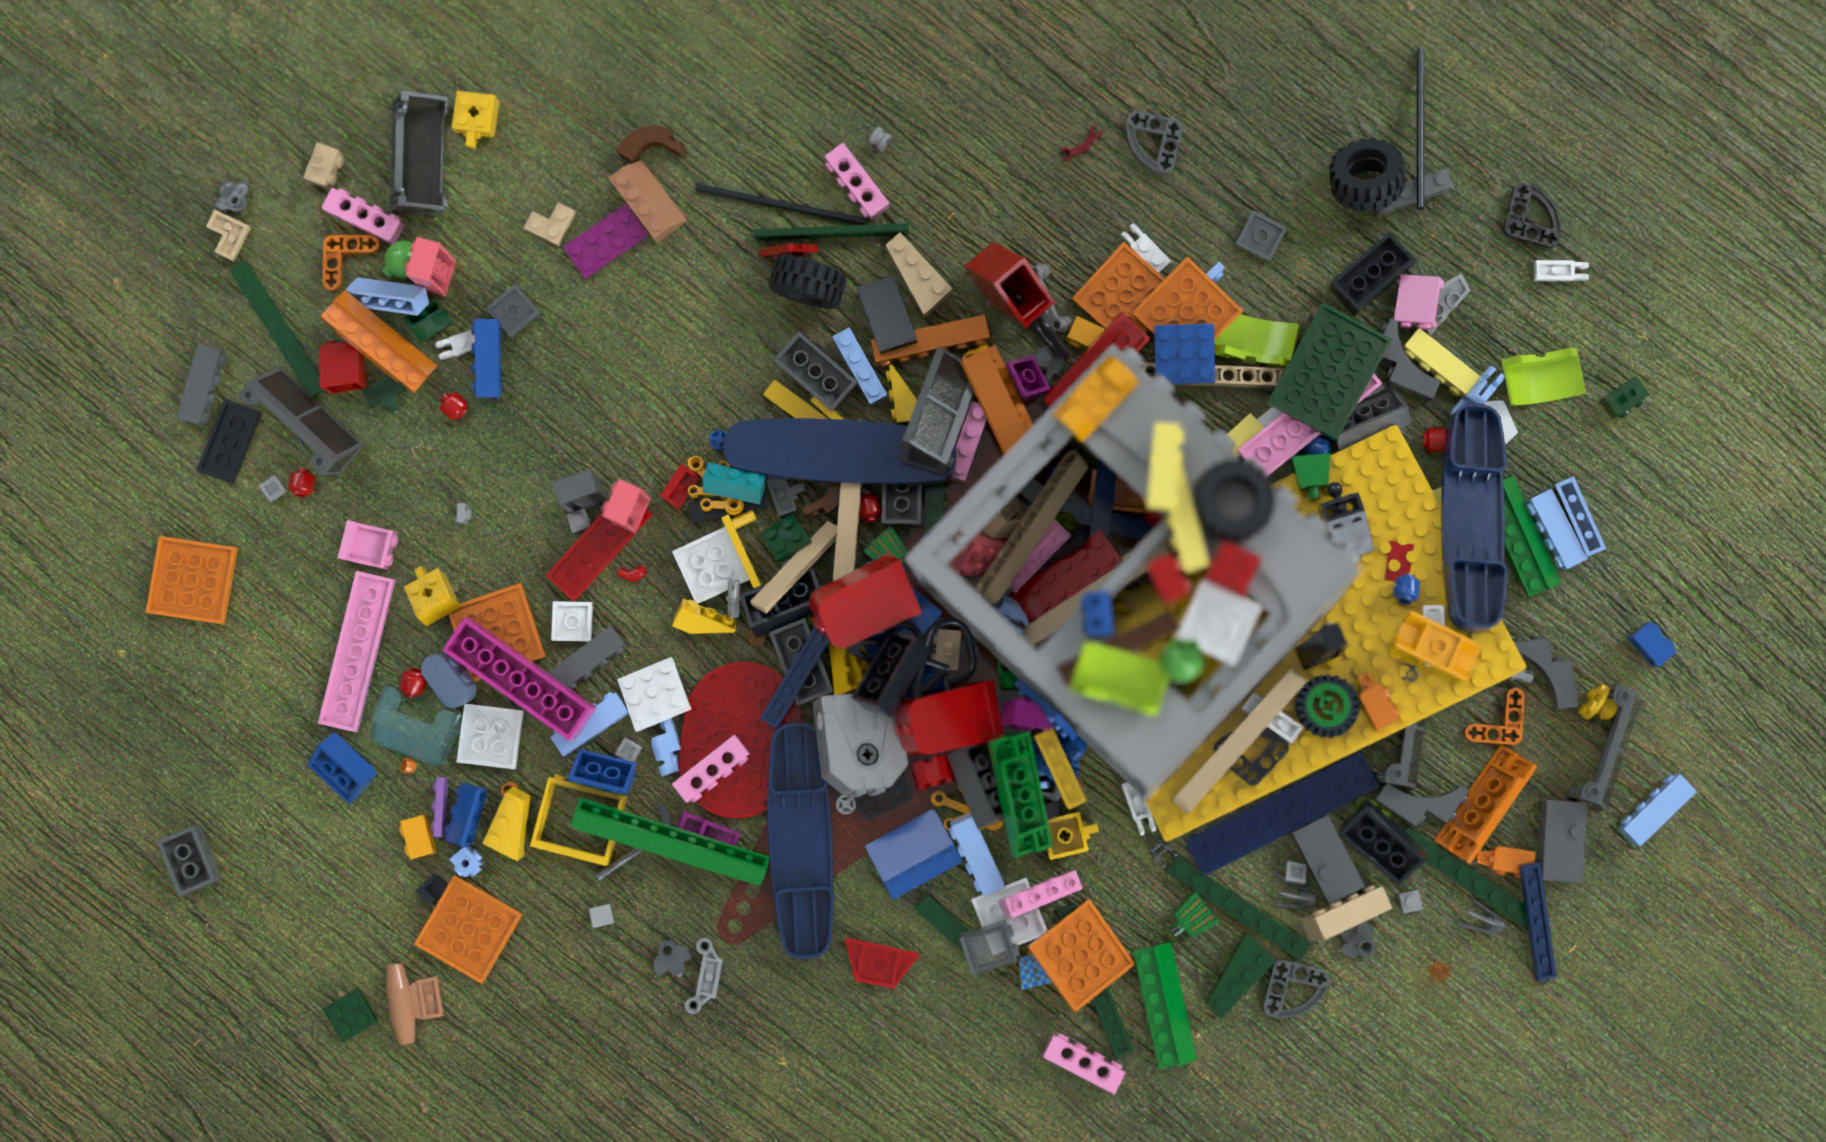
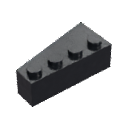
(1322, 646)

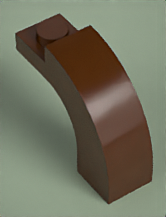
(647, 137)
(829, 502)

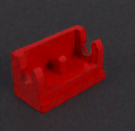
(677, 489)

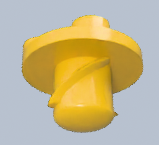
(1598, 704)

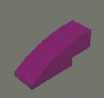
(707, 828)

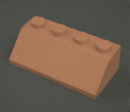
(647, 200)

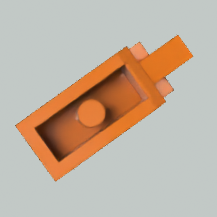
(1376, 703)
(1504, 859)

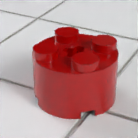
(932, 772)

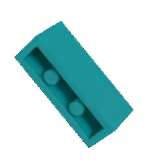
(734, 483)

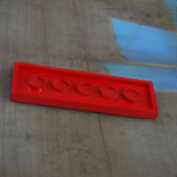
(1120, 332)
(590, 555)
(1067, 576)

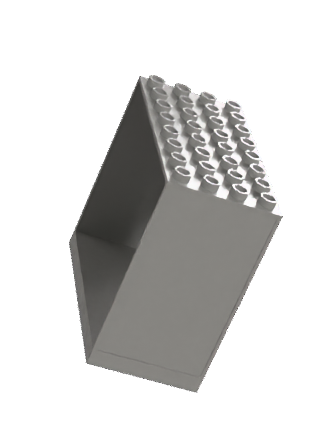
(1294, 582)

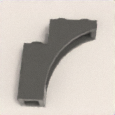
(1404, 373)
(1557, 674)
(1413, 808)

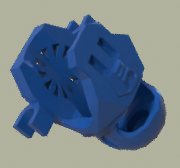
(1073, 752)

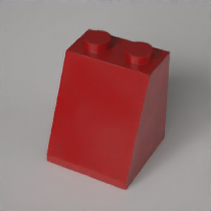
(341, 368)

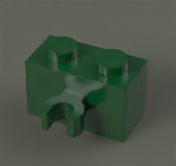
(429, 321)
(1625, 397)

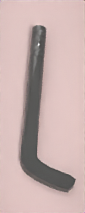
(634, 851)

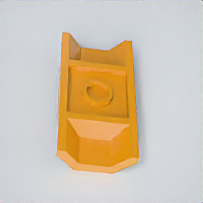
(1096, 398)
(1437, 645)

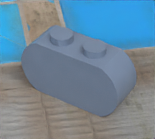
(448, 679)

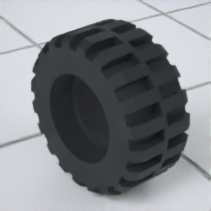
(1368, 193)
(807, 282)
(1240, 472)

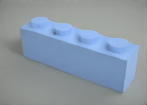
(389, 296)
(860, 367)
(1580, 516)
(1556, 529)
(607, 713)
(1656, 809)
(977, 854)

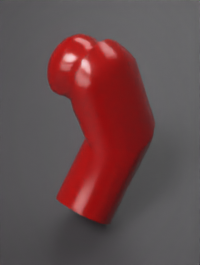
(633, 575)

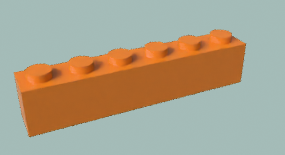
(946, 336)

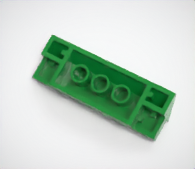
(1524, 544)
(1020, 793)
(1164, 1005)

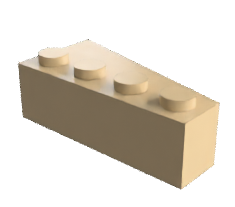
(920, 278)
(1346, 914)

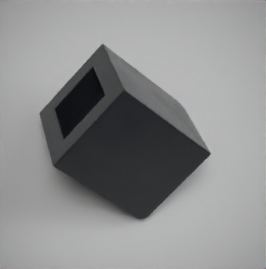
(432, 888)

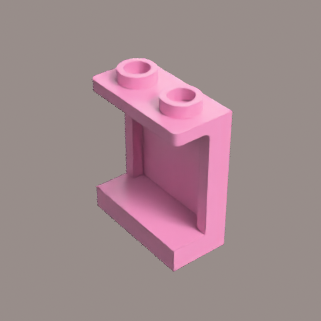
(1417, 301)
(368, 545)

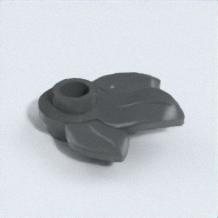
(232, 196)
(1047, 362)
(1355, 938)
(673, 961)

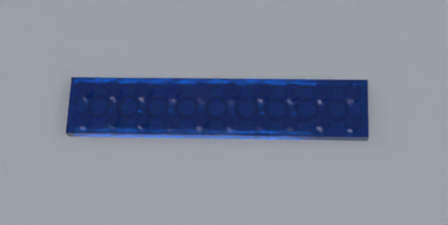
(1281, 813)

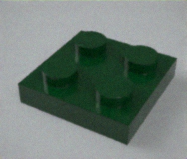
(785, 538)
(350, 1015)

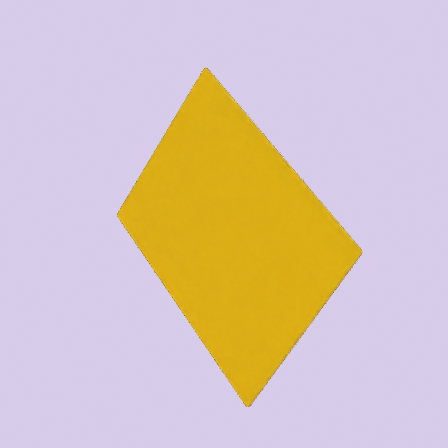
(1399, 510)

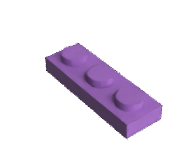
(439, 806)

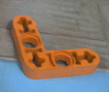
(337, 253)
(1508, 725)

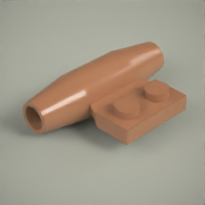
(410, 1001)

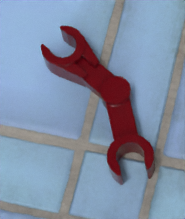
(1092, 137)

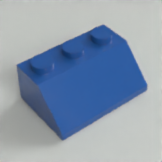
(341, 767)
(603, 772)
(466, 814)

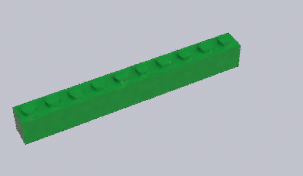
(670, 841)

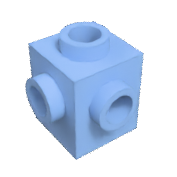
(460, 862)

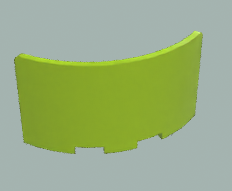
(1258, 341)
(1543, 379)
(1119, 677)

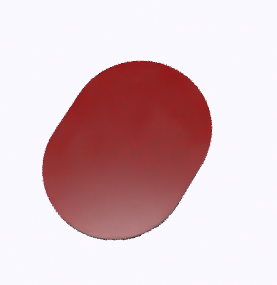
(726, 705)

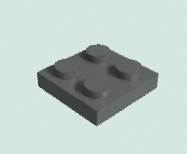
(1260, 236)
(513, 310)

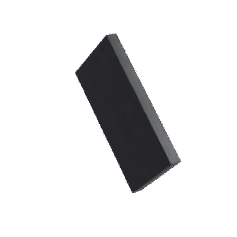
(887, 315)
(229, 441)

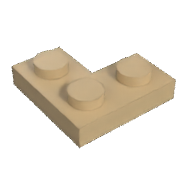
(553, 228)
(233, 234)

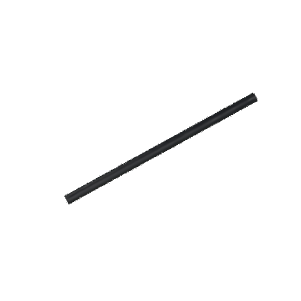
(1420, 129)
(780, 204)

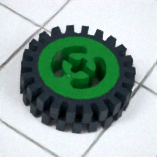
(1314, 690)

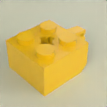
(474, 127)
(431, 596)
(1078, 833)

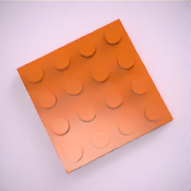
(1118, 287)
(1188, 298)
(191, 580)
(506, 616)
(468, 929)
(1081, 955)

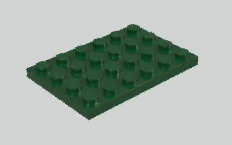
(1329, 371)

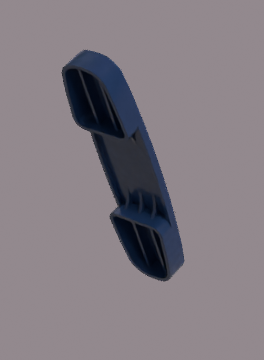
(826, 451)
(1474, 518)
(800, 842)

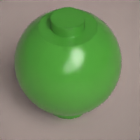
(396, 259)
(1181, 660)

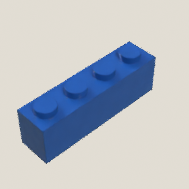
(487, 358)

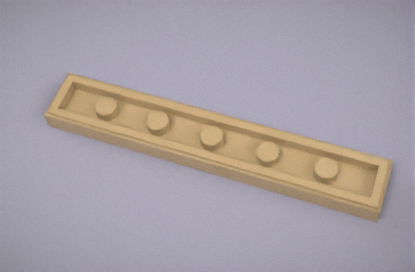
(795, 568)

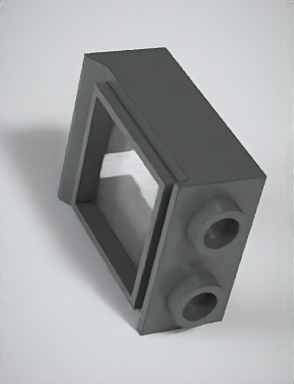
(989, 947)

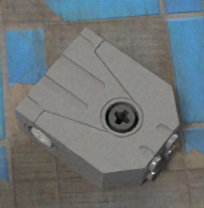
(856, 746)

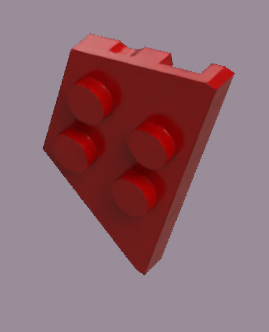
(800, 250)
(879, 963)

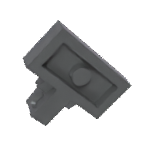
(784, 495)

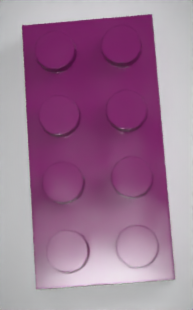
(605, 241)

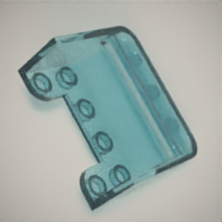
(412, 736)

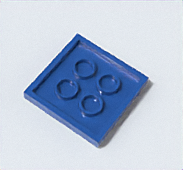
(1185, 353)
(1050, 713)

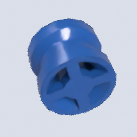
(716, 438)

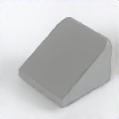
(601, 915)

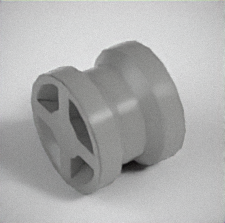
(879, 139)
(847, 803)

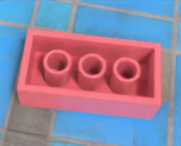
(430, 266)
(626, 506)
(976, 555)

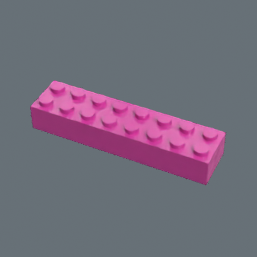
(519, 679)

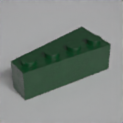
(1238, 975)

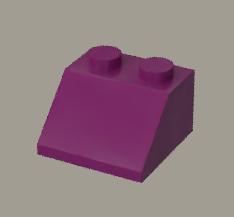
(1027, 378)
(1024, 715)

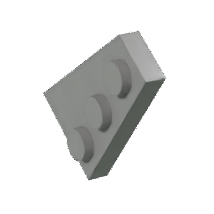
(1449, 297)

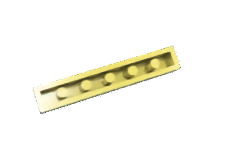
(1186, 529)

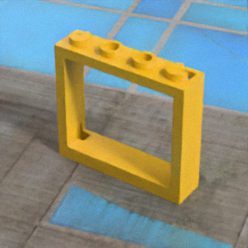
(538, 843)

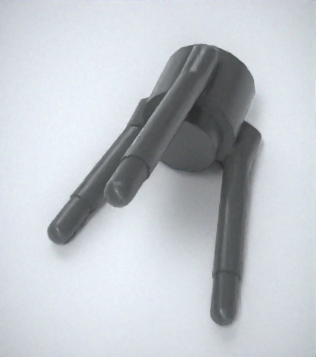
(1304, 898)
(1492, 923)

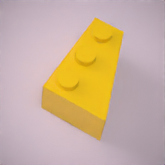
(846, 669)
(509, 825)

